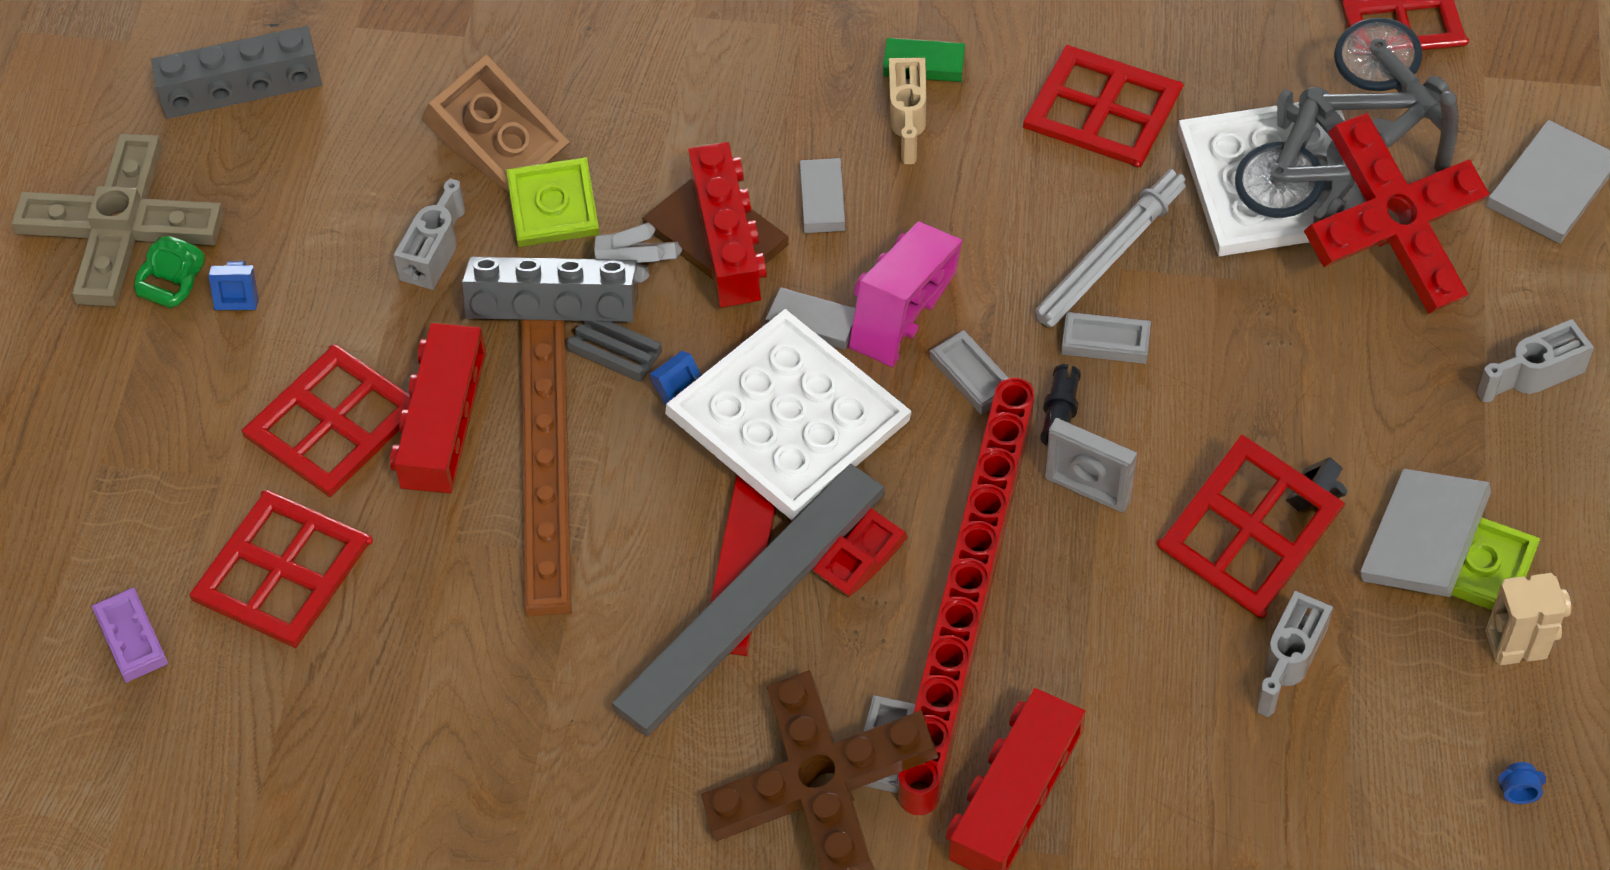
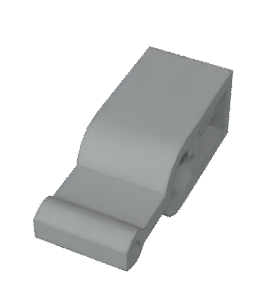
(431, 239)
(1539, 362)
(1293, 647)

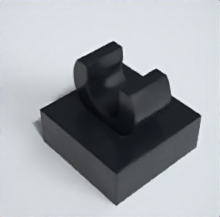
(1325, 475)

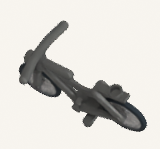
(1373, 56)

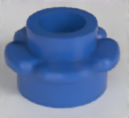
(1522, 783)

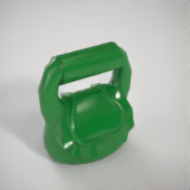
(172, 261)

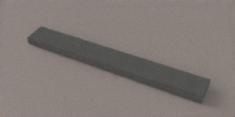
(747, 600)

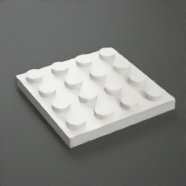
(1213, 152)
(787, 413)

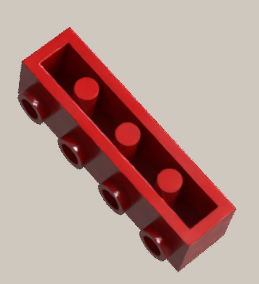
(725, 225)
(439, 408)
(1016, 784)

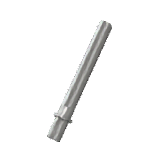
(1152, 204)

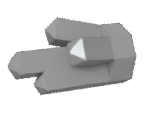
(626, 246)

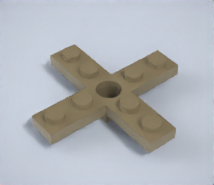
(113, 237)

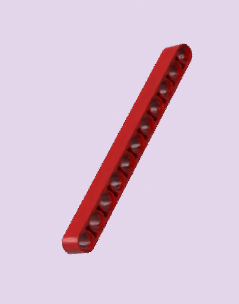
(973, 569)

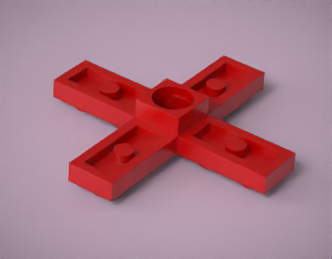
(1414, 205)

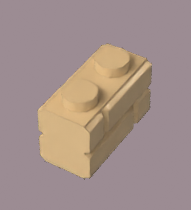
(1527, 618)

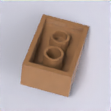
(492, 123)

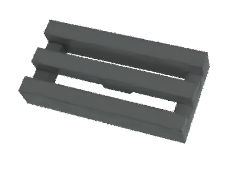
(619, 342)

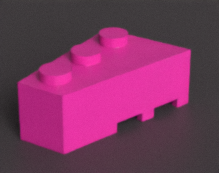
(899, 288)

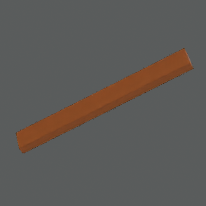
(545, 469)

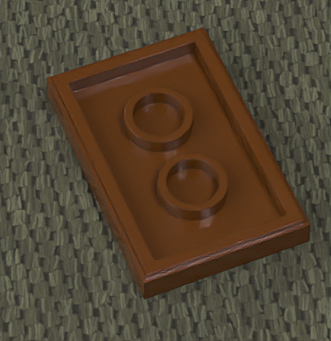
(679, 221)

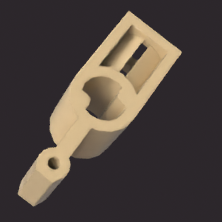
(907, 103)

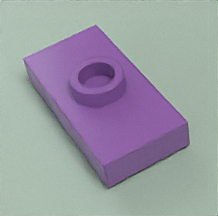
(129, 635)

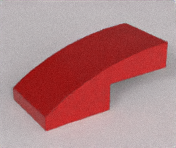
(862, 554)

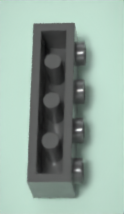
(236, 72)
(550, 289)

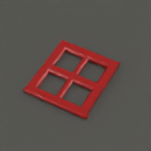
(1454, 33)
(1103, 105)
(299, 393)
(1251, 525)
(322, 586)

